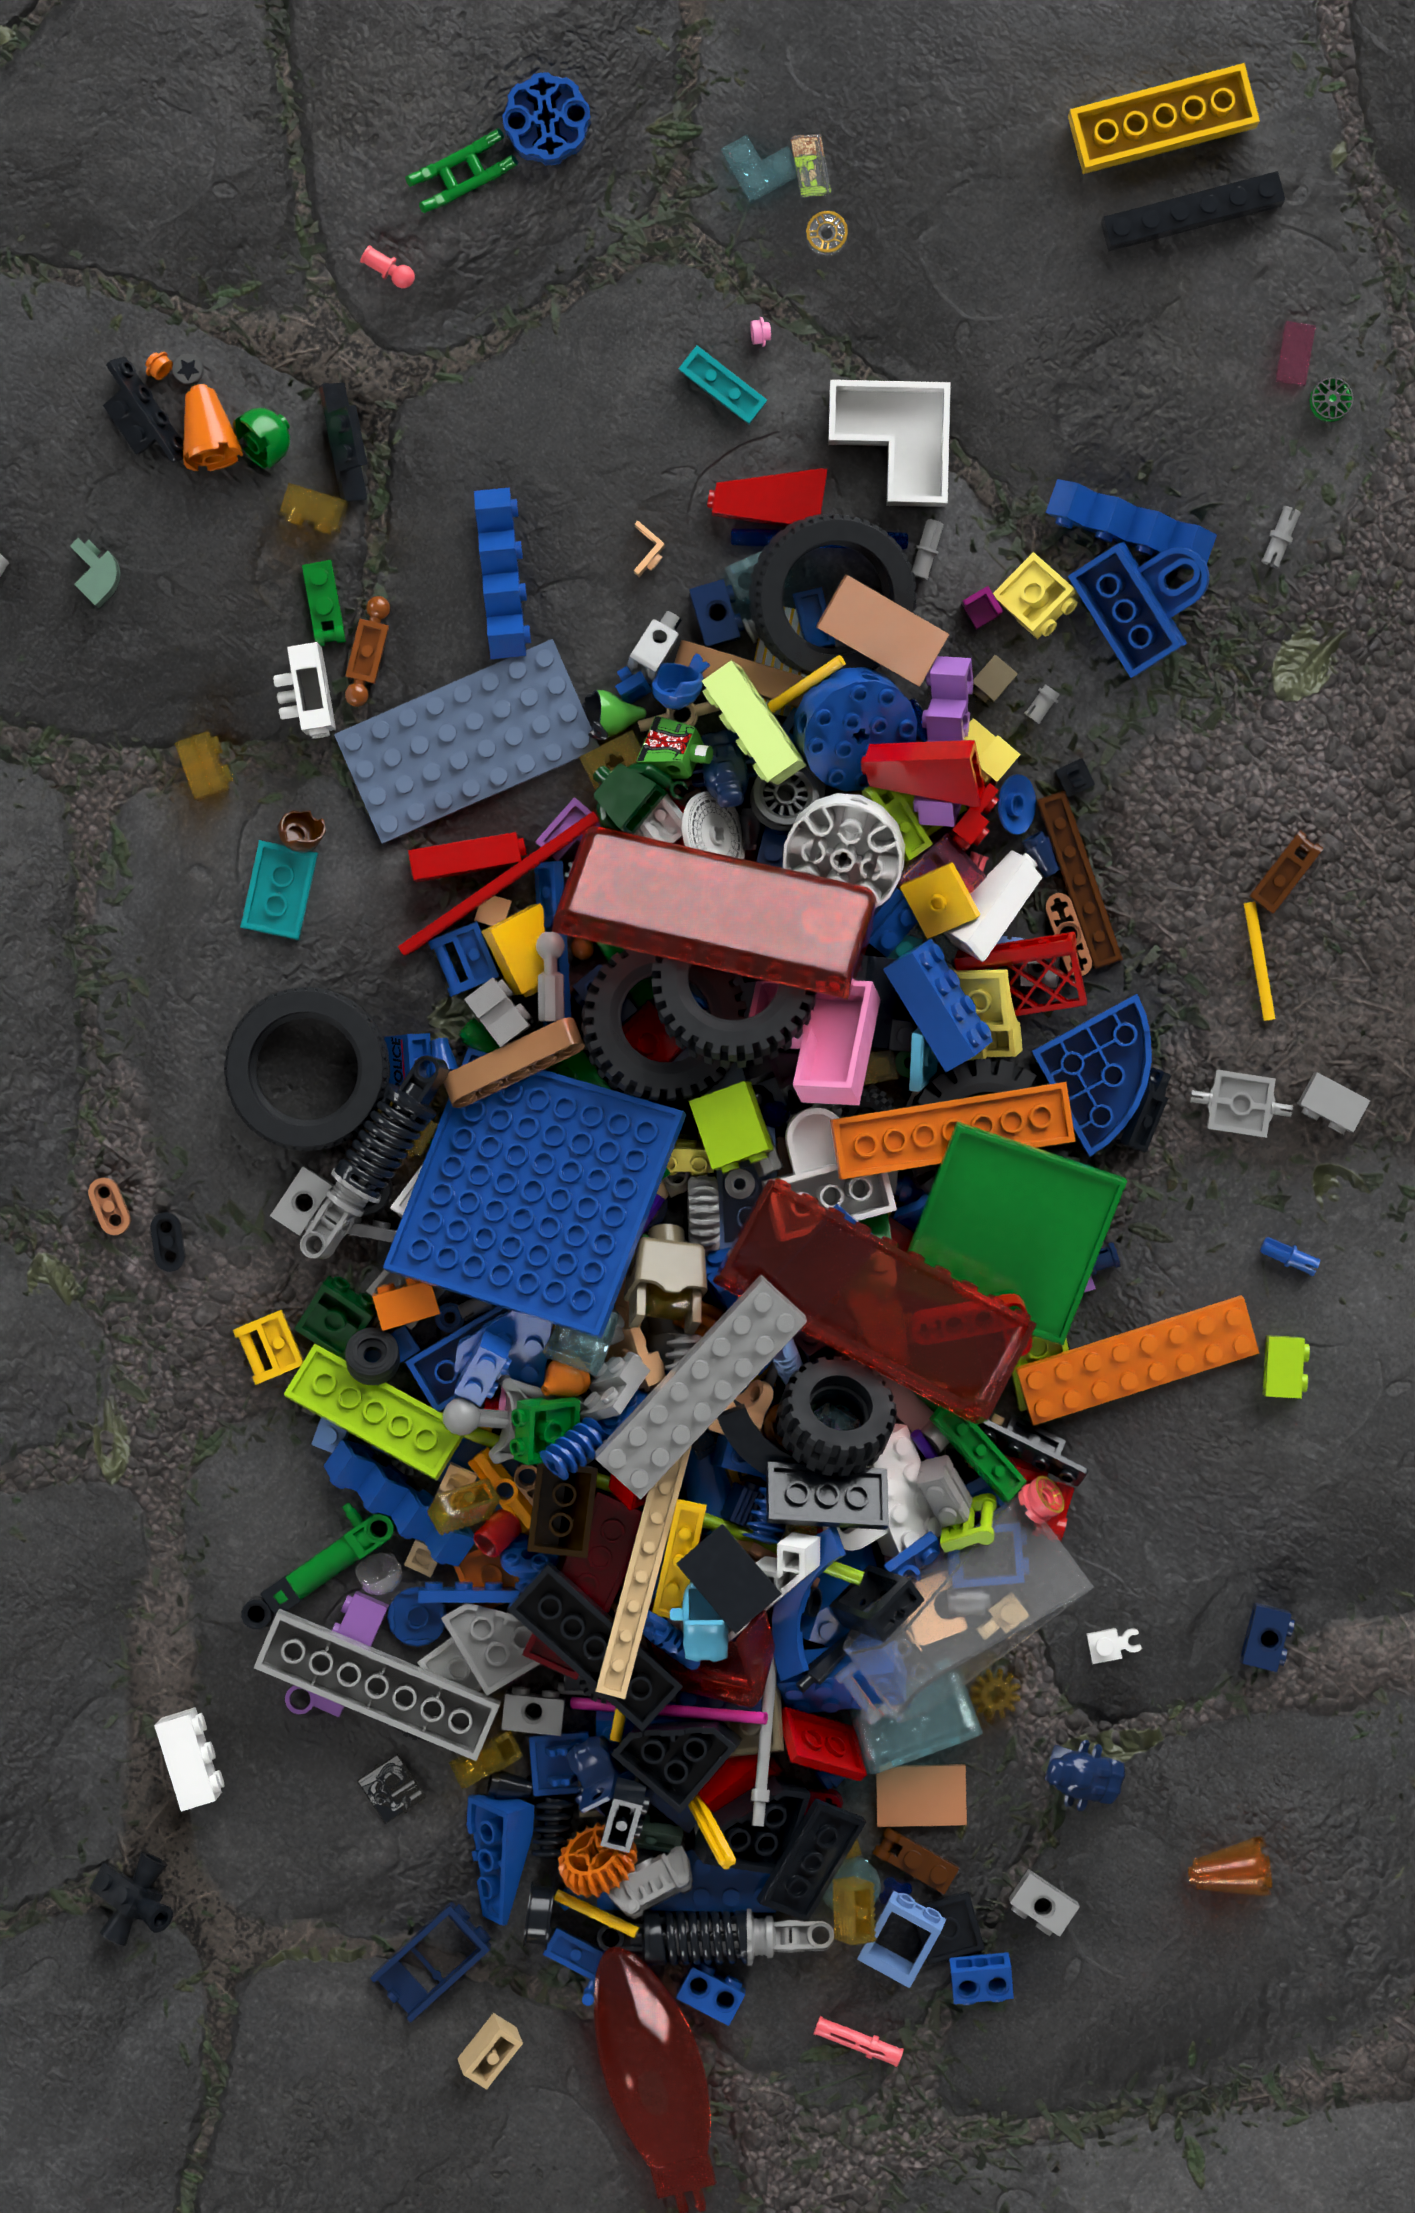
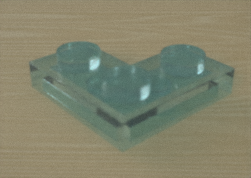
(758, 176)

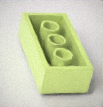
(753, 722)

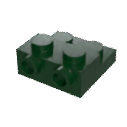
(336, 1315)

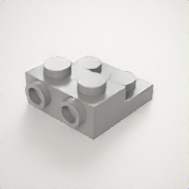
(614, 1386)

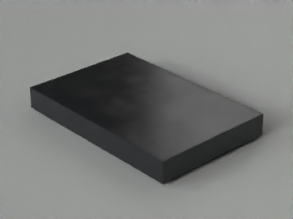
(728, 1578)

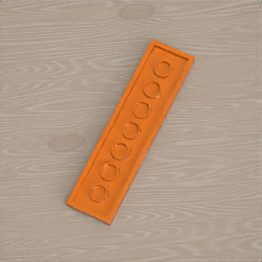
(922, 1132)
(1137, 1360)

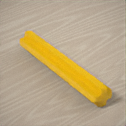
(712, 1833)

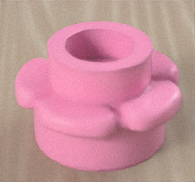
(760, 331)

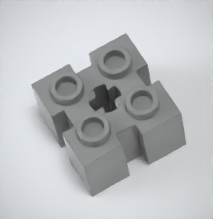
(498, 1012)

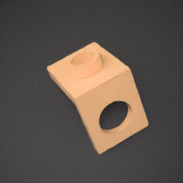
(653, 556)

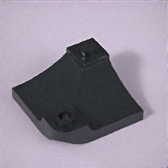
(894, 1021)

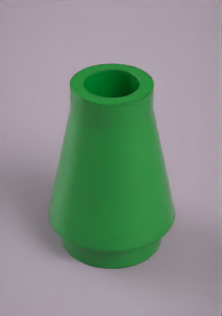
(477, 1036)

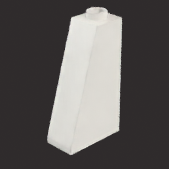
(998, 902)

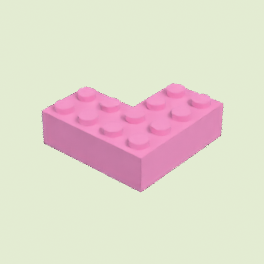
(833, 1044)

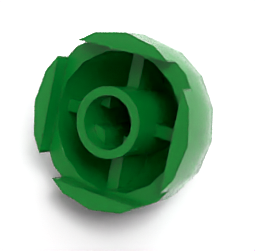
(264, 434)

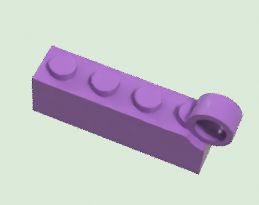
(360, 1623)

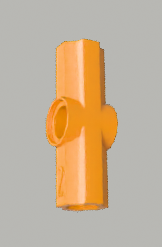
(497, 1474)

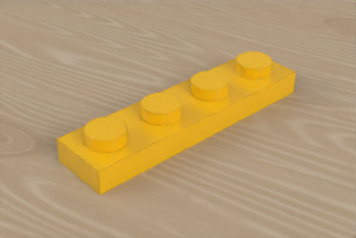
(682, 1538)

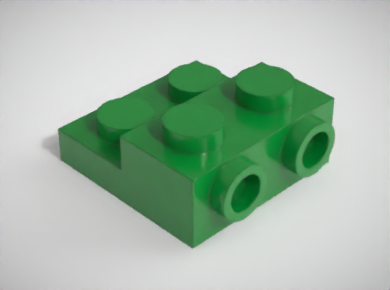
(539, 1424)

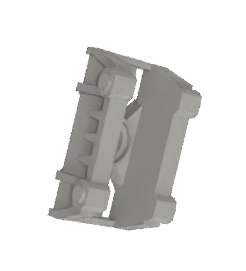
(653, 1883)

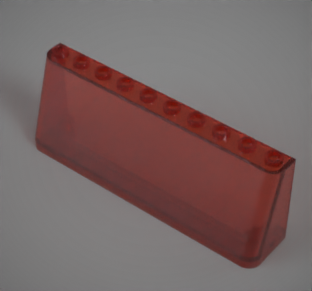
(716, 911)
(879, 1302)

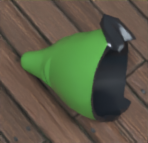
(610, 714)

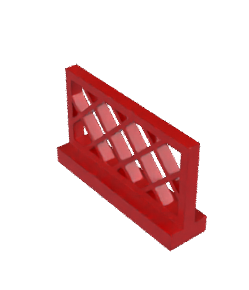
(1033, 950)

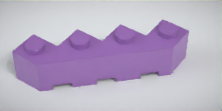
(945, 721)

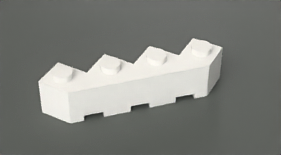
(796, 1559)

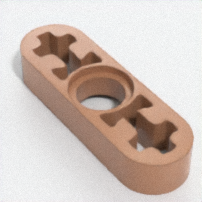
(1069, 910)

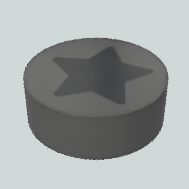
(188, 369)

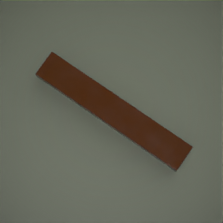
(1079, 879)

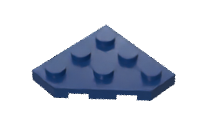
(528, 1342)

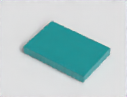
(279, 890)

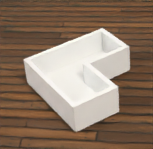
(908, 420)

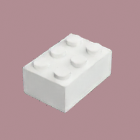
(189, 1758)

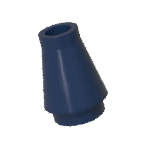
(1040, 850)

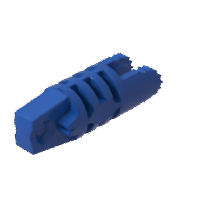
(667, 1638)

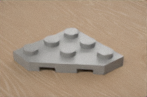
(490, 1644)

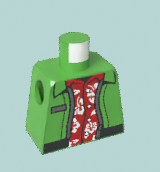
(674, 748)

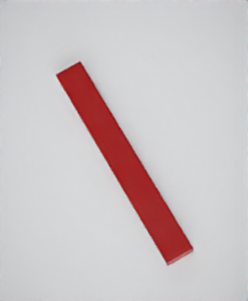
(499, 884)

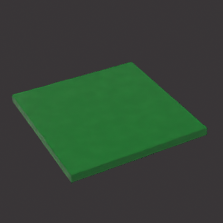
(1018, 1223)

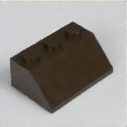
(562, 1512)

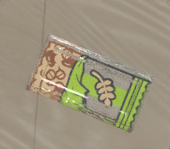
(810, 165)

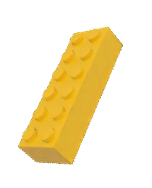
(1163, 118)

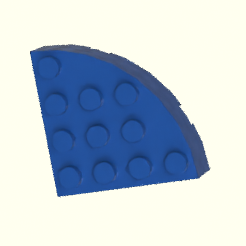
(1104, 1070)

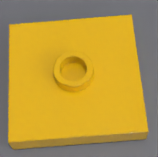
(940, 900)

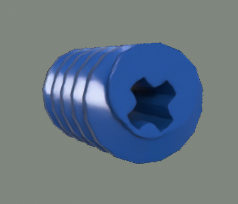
(573, 1448)
(761, 1529)

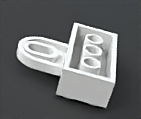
(907, 1508)

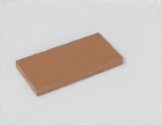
(882, 630)

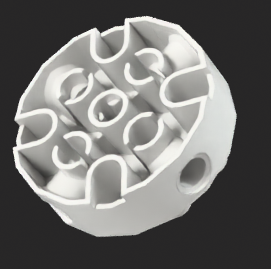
(850, 826)

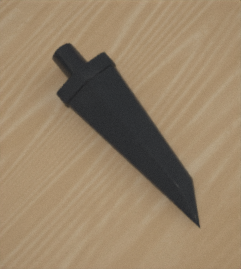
(823, 1665)

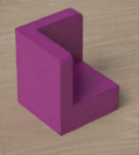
(982, 607)

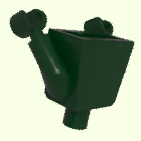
(630, 794)

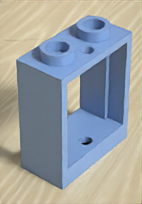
(888, 1961)

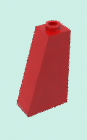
(770, 498)
(927, 769)
(466, 856)

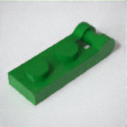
(323, 601)

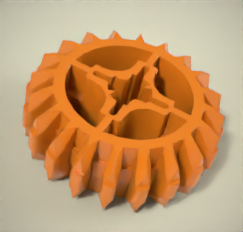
(594, 1868)

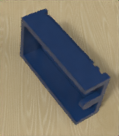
(405, 1988)

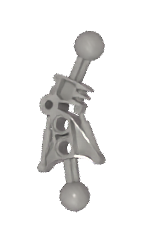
(464, 1417)

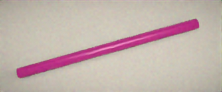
(681, 1711)

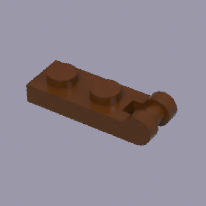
(1285, 873)
(916, 1860)

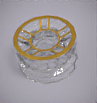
(821, 222)

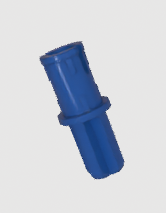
(1289, 1256)

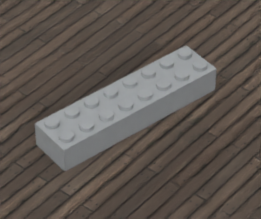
(700, 1387)
(377, 1684)

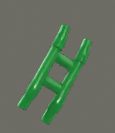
(469, 154)

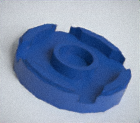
(413, 1621)

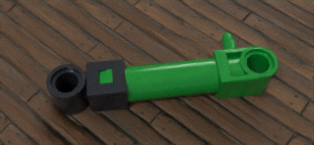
(321, 1568)

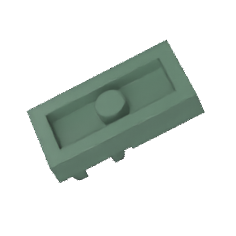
(659, 1836)

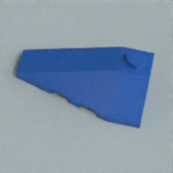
(502, 1841)

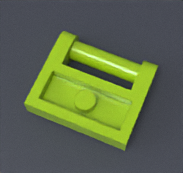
(964, 1534)

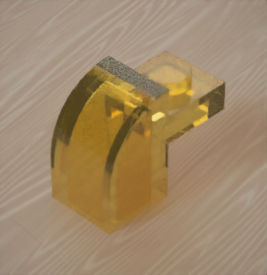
(495, 1755)

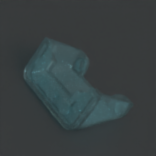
(894, 1744)

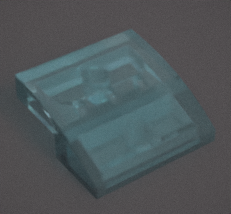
(580, 1349)

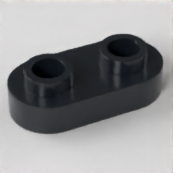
(167, 1242)

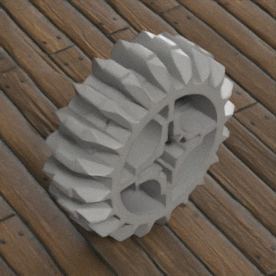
(703, 1212)

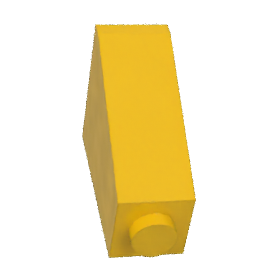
(515, 950)

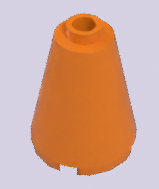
(207, 432)

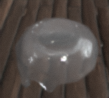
(379, 1573)

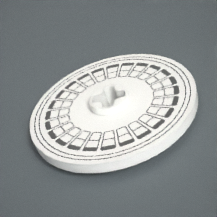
(712, 827)

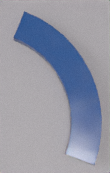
(787, 1612)

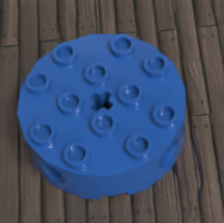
(846, 716)

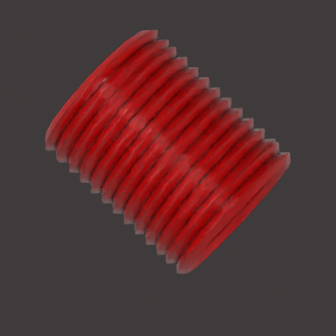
(497, 1533)

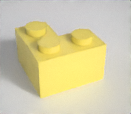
(993, 752)

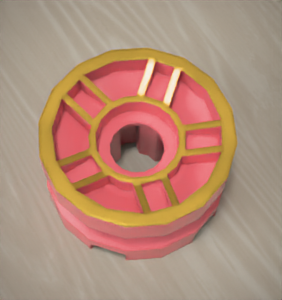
(1041, 1499)

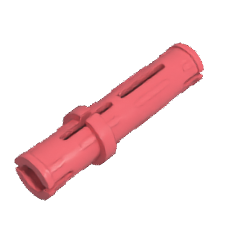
(858, 2041)

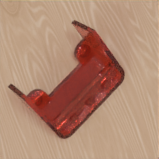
(735, 1679)

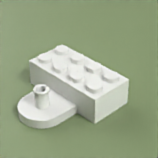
(816, 1171)

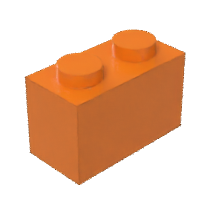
(404, 1303)

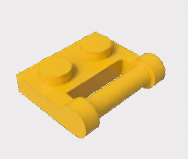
(277, 1342)

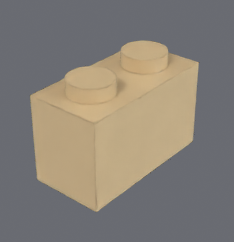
(490, 2051)

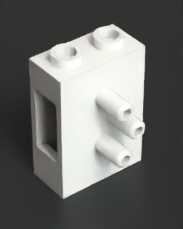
(309, 691)

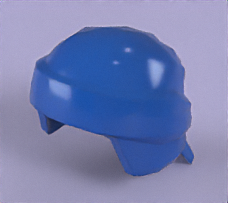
(678, 684)

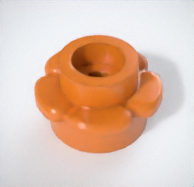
(158, 365)

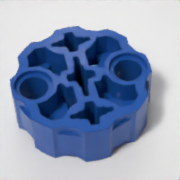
(526, 136)

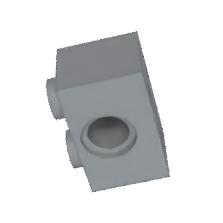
(288, 1211)
(517, 1719)
(1035, 1887)

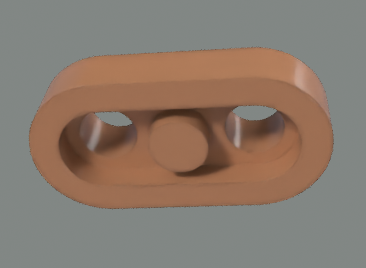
(107, 1207)

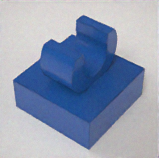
(632, 686)

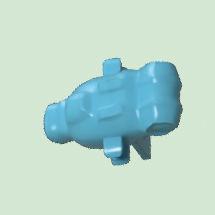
(703, 1628)

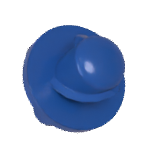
(522, 1563)

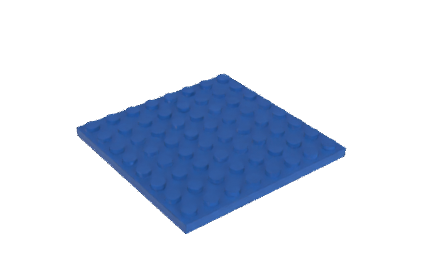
(537, 1198)

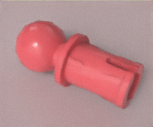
(401, 275)

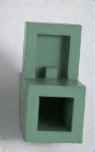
(102, 578)

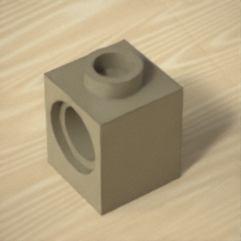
(993, 680)

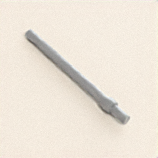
(760, 1794)

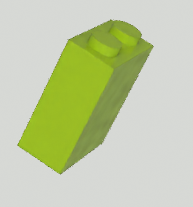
(731, 1127)

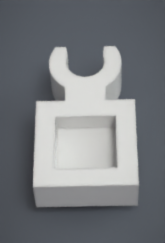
(1107, 1645)

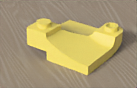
(994, 1006)

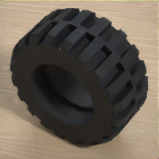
(831, 1448)

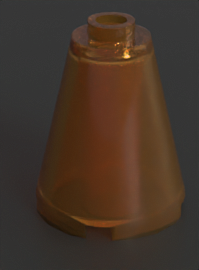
(1234, 1869)

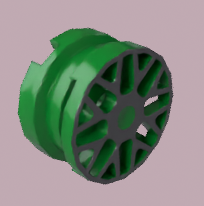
(1331, 399)

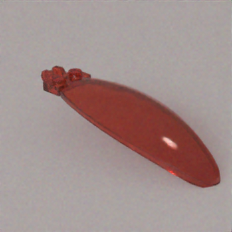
(654, 2075)

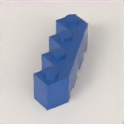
(1122, 521)
(500, 573)
(387, 1493)

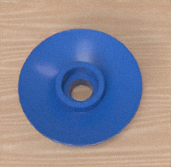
(1016, 804)

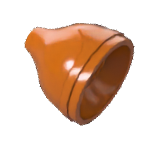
(564, 1381)

